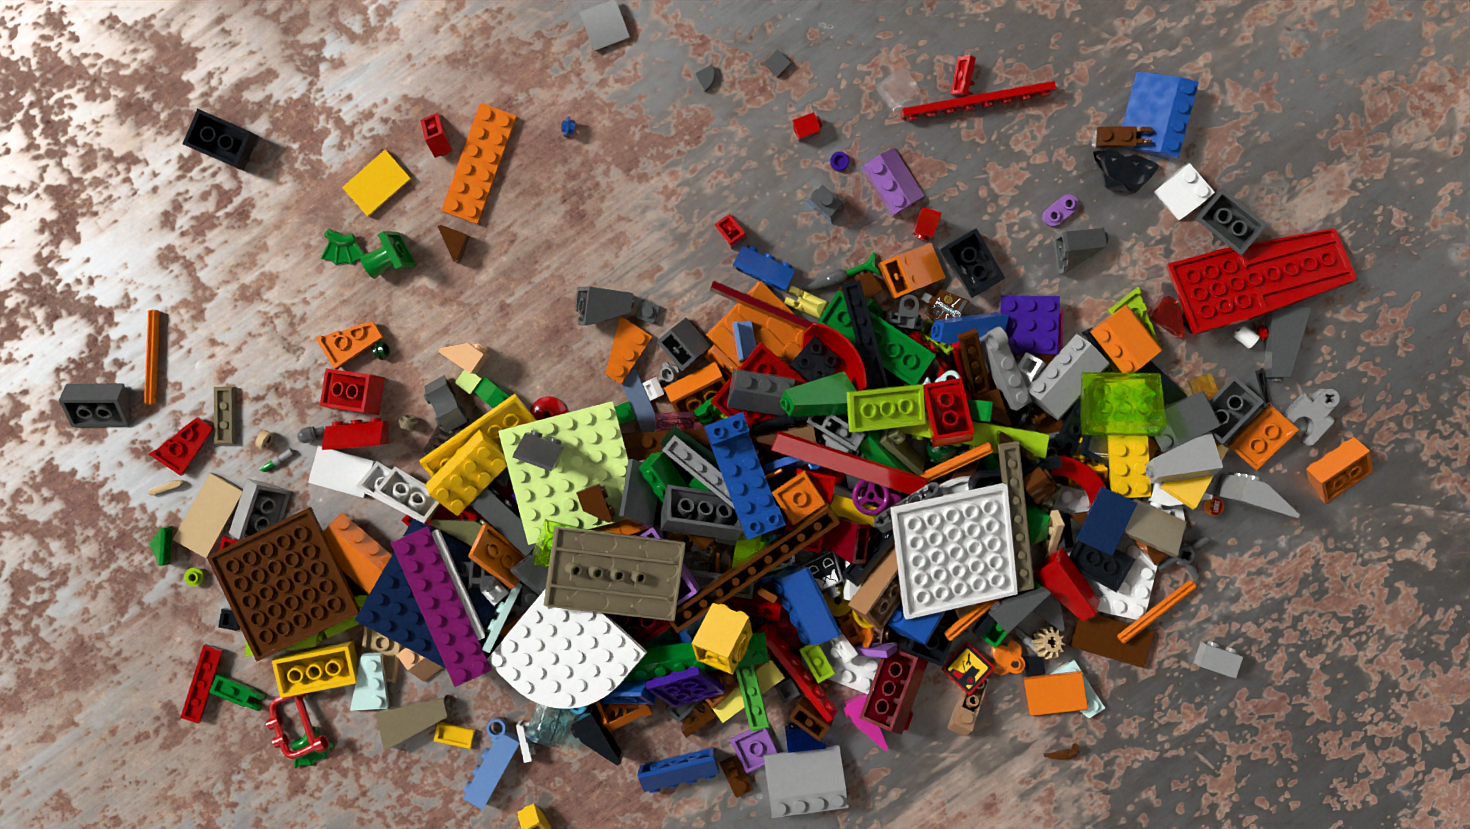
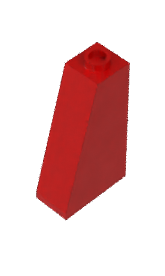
(1067, 584)

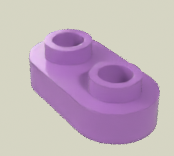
(1060, 210)

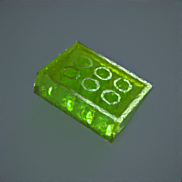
(1122, 404)

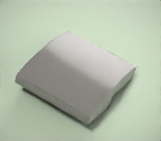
(604, 24)

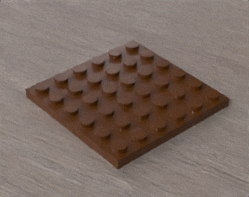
(283, 584)

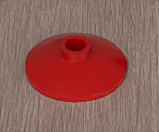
(547, 404)

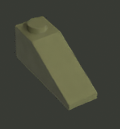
(462, 529)

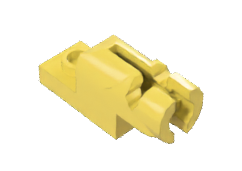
(806, 303)

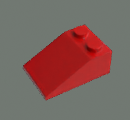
(352, 391)
(948, 413)

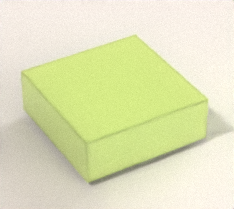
(468, 381)

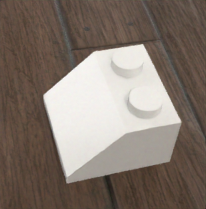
(1184, 191)

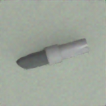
(1025, 638)

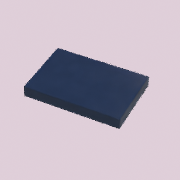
(1106, 520)

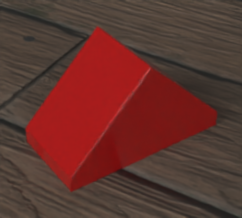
(730, 231)

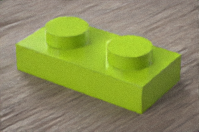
(817, 662)

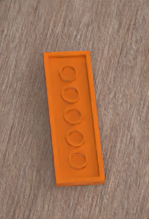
(479, 163)

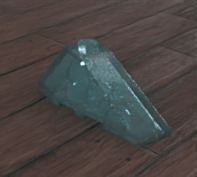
(547, 725)

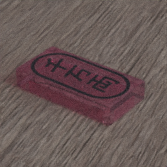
(681, 420)

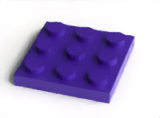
(1032, 323)
(685, 687)

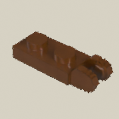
(1122, 136)

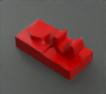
(962, 76)

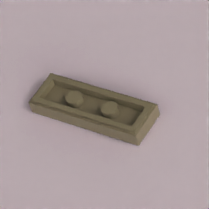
(224, 415)

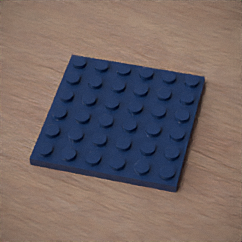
(395, 612)

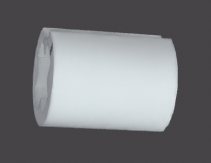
(1245, 336)

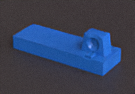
(788, 463)

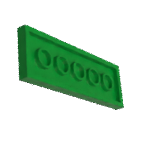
(897, 351)

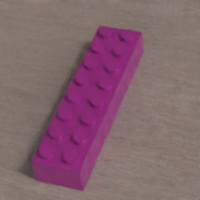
(441, 606)

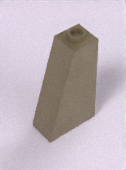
(408, 719)

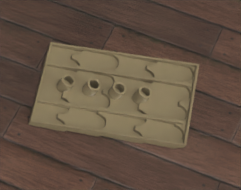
(631, 576)

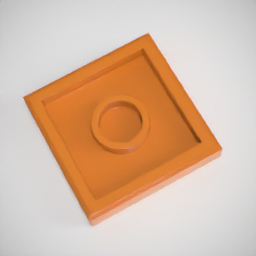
(798, 498)

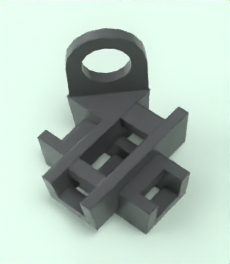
(905, 317)
(485, 578)

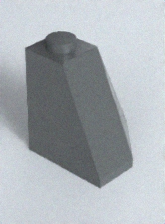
(1078, 246)
(601, 304)

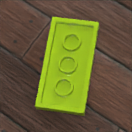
(886, 408)

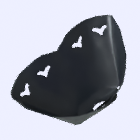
(1121, 173)

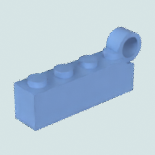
(493, 766)

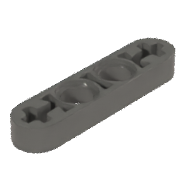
(883, 521)

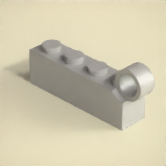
(1004, 369)

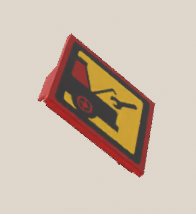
(968, 668)

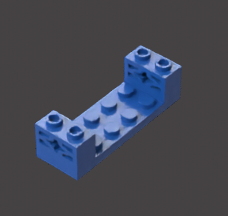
(744, 476)

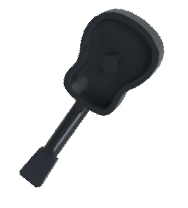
(992, 477)

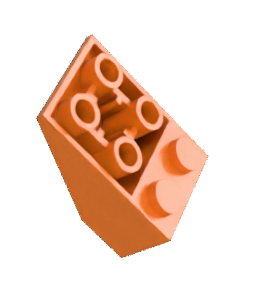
(911, 270)

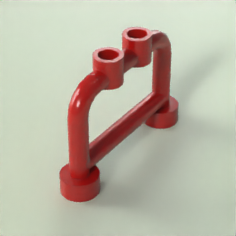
(282, 740)

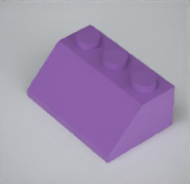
(892, 181)

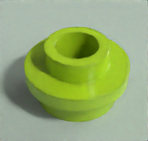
(199, 577)

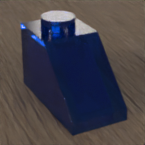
(800, 740)

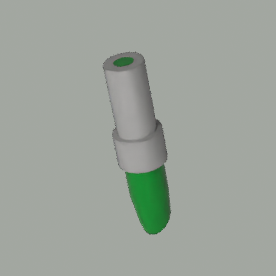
(277, 460)

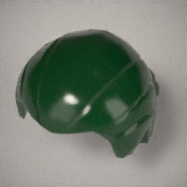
(944, 453)

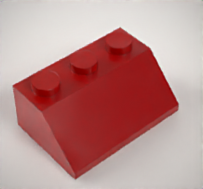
(356, 434)

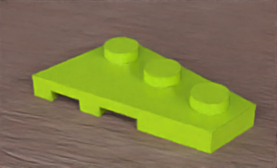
(1136, 304)

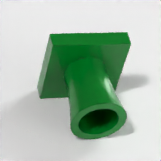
(391, 253)

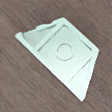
(501, 612)

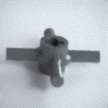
(1189, 556)

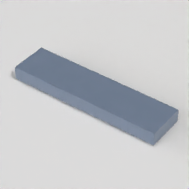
(639, 401)

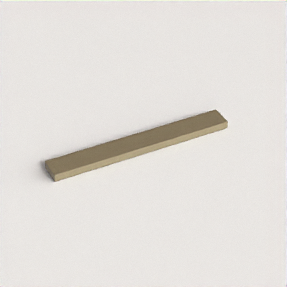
(1013, 477)

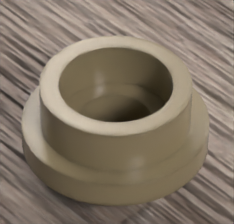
(408, 422)

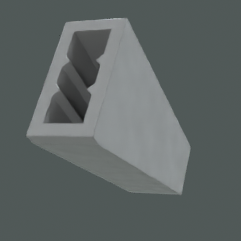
(1186, 461)

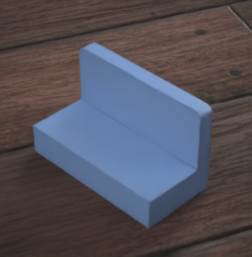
(743, 339)

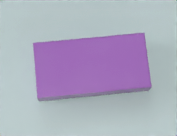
(876, 650)

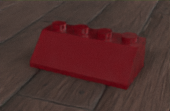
(894, 691)

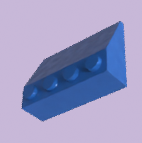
(1165, 106)

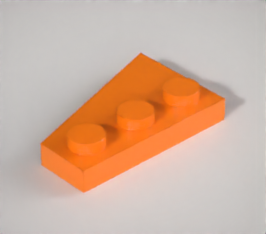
(347, 344)
(626, 350)

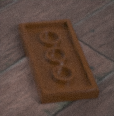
(1100, 637)

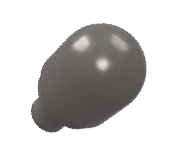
(309, 434)

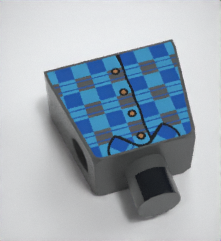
(825, 203)

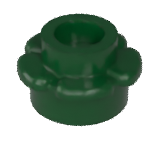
(381, 350)

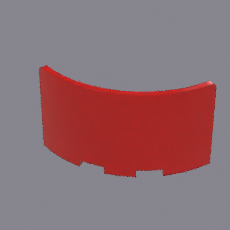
(843, 348)

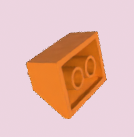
(1126, 340)
(695, 389)
(1340, 469)

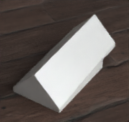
(399, 491)

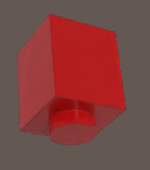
(807, 126)

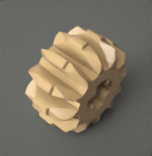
(1043, 637)

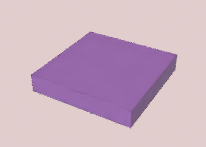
(752, 748)

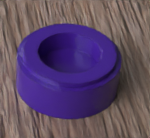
(839, 161)

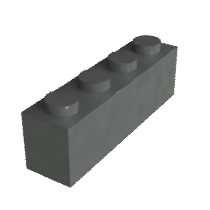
(502, 517)

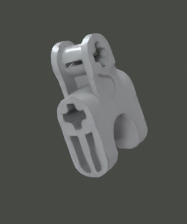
(1315, 412)

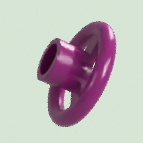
(864, 498)

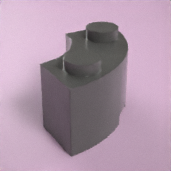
(441, 397)

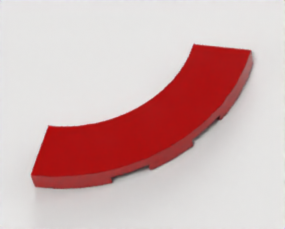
(1081, 474)

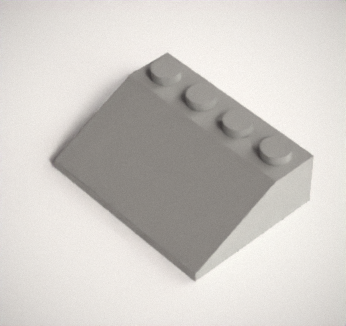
(1251, 492)
(805, 781)

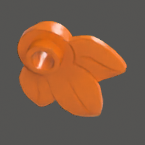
(1005, 656)

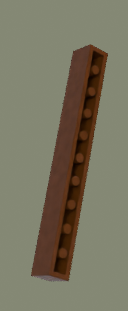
(755, 566)

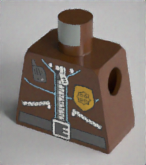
(943, 305)

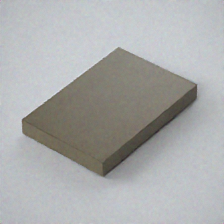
(1156, 528)

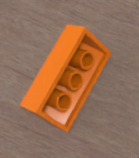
(356, 552)

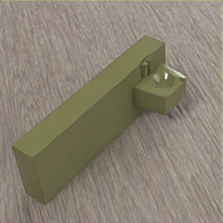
(894, 442)

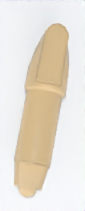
(171, 485)

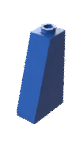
(947, 329)

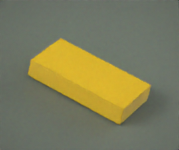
(454, 735)

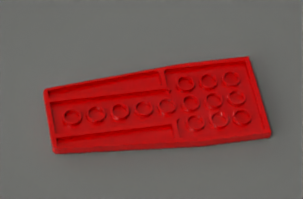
(1270, 275)

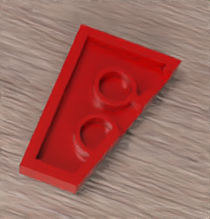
(183, 447)

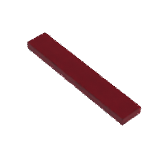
(760, 306)

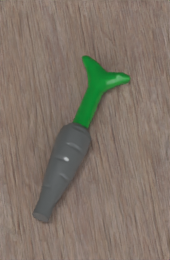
(840, 275)

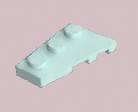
(371, 684)

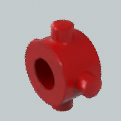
(1262, 332)

